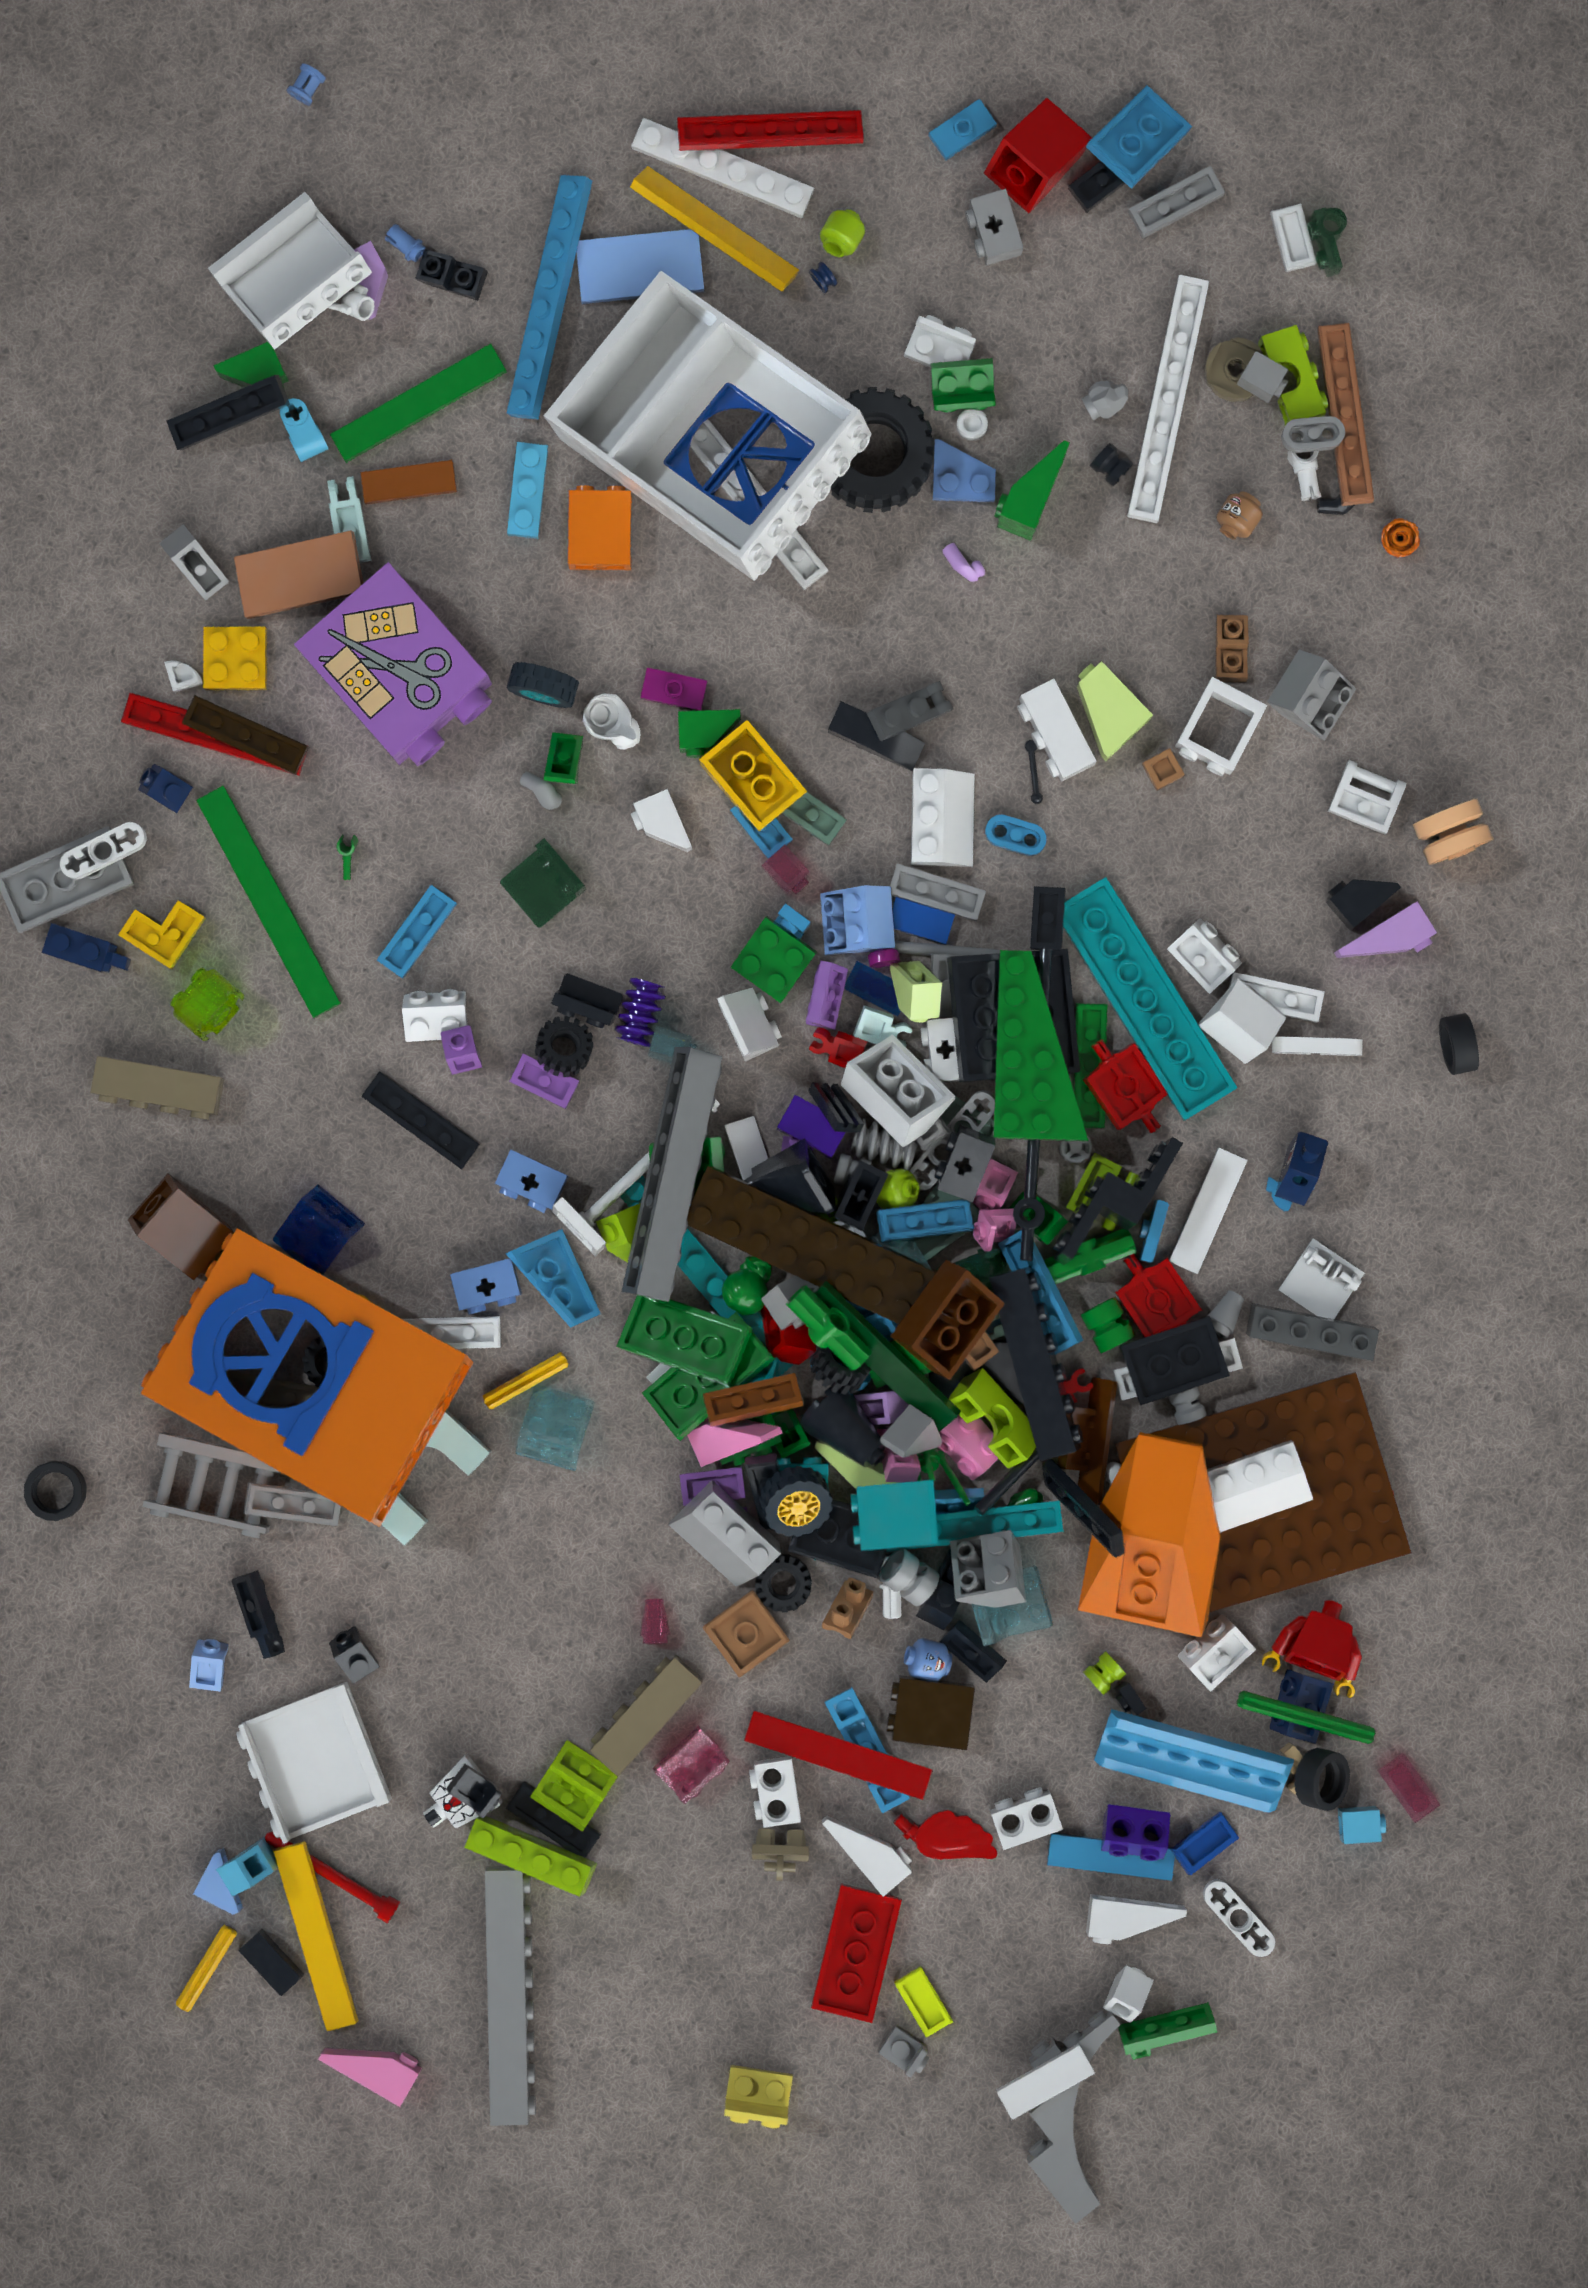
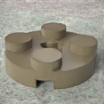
(1217, 372)

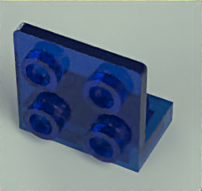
(317, 1230)

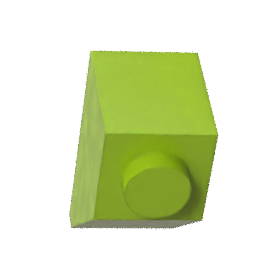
(619, 1231)

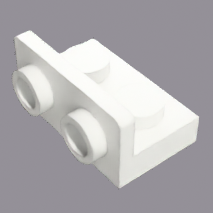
(937, 343)
(1205, 955)
(1216, 1652)

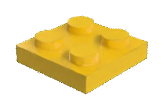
(234, 658)

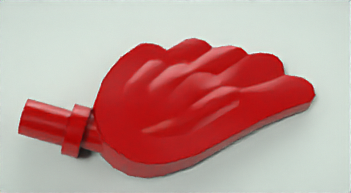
(948, 1836)

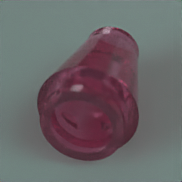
(654, 1623)

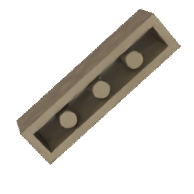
(158, 1086)
(645, 1715)

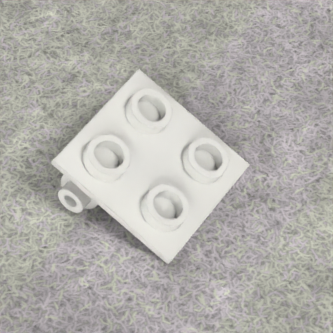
(1321, 1281)

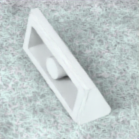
(746, 1144)

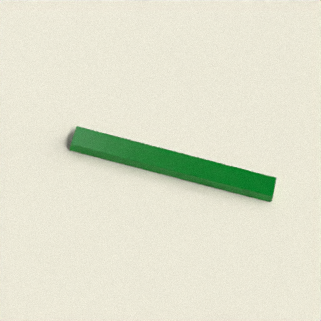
(268, 902)

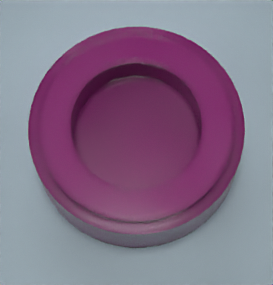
(883, 958)

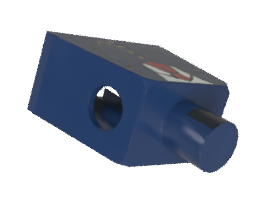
(1303, 1159)

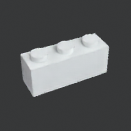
(1056, 731)

